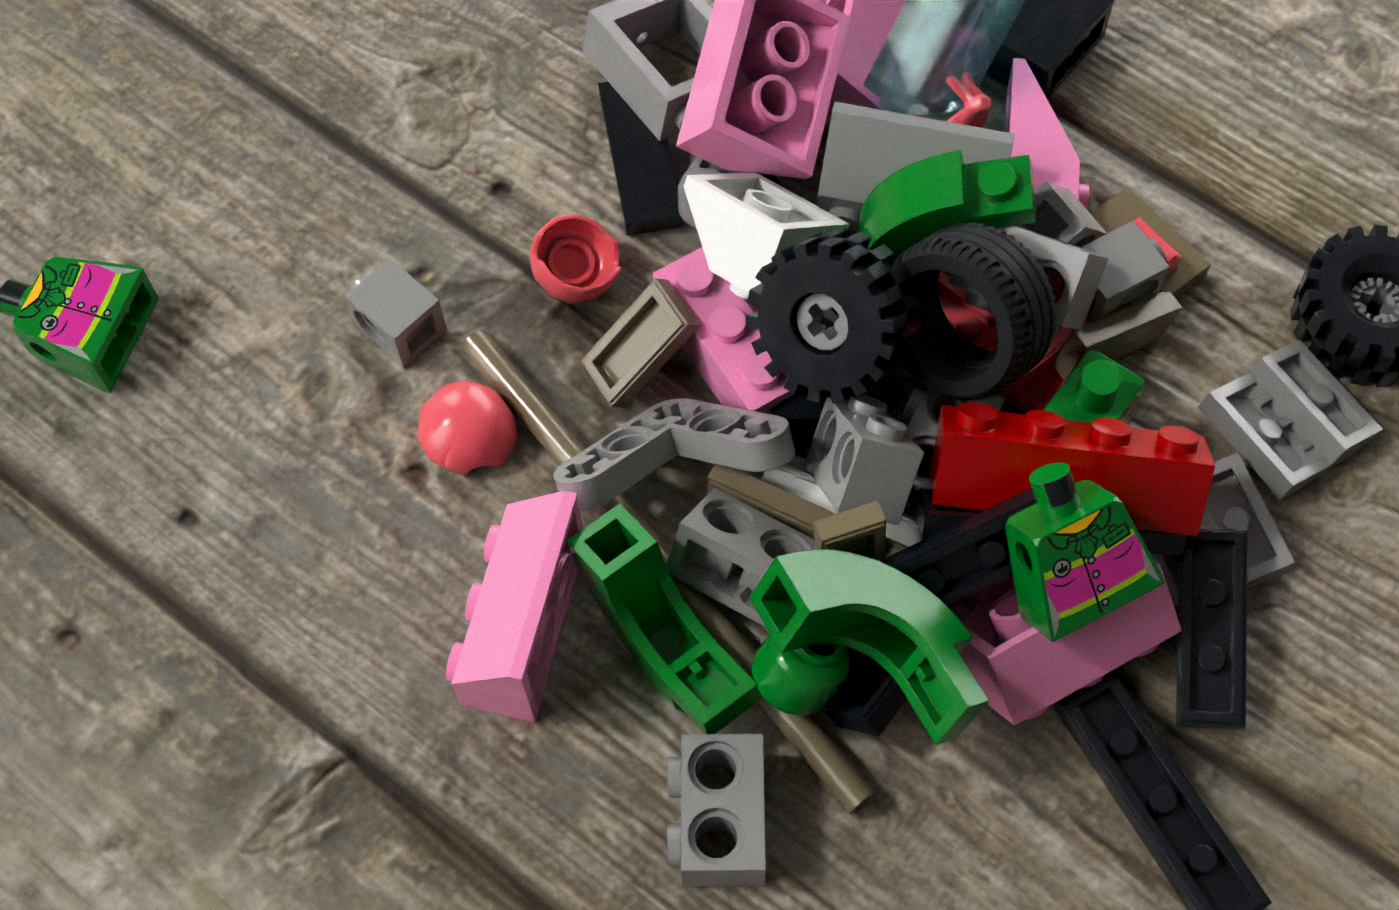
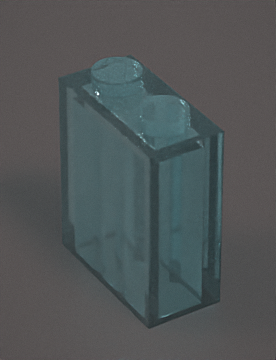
(937, 42)

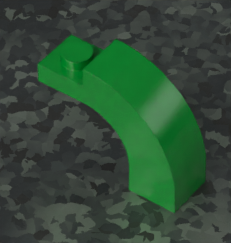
(945, 193)
(883, 614)
(656, 624)

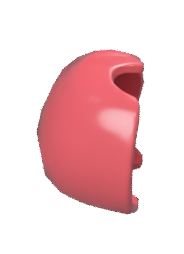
(574, 259)
(467, 427)

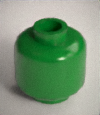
(802, 678)

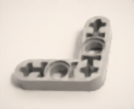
(673, 429)

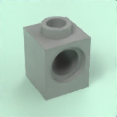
(1132, 271)
(396, 312)

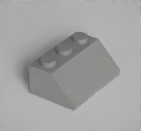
(874, 143)

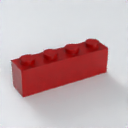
(990, 455)

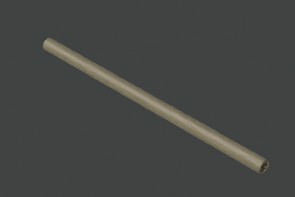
(562, 445)

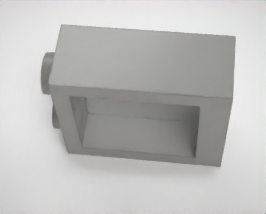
(612, 45)

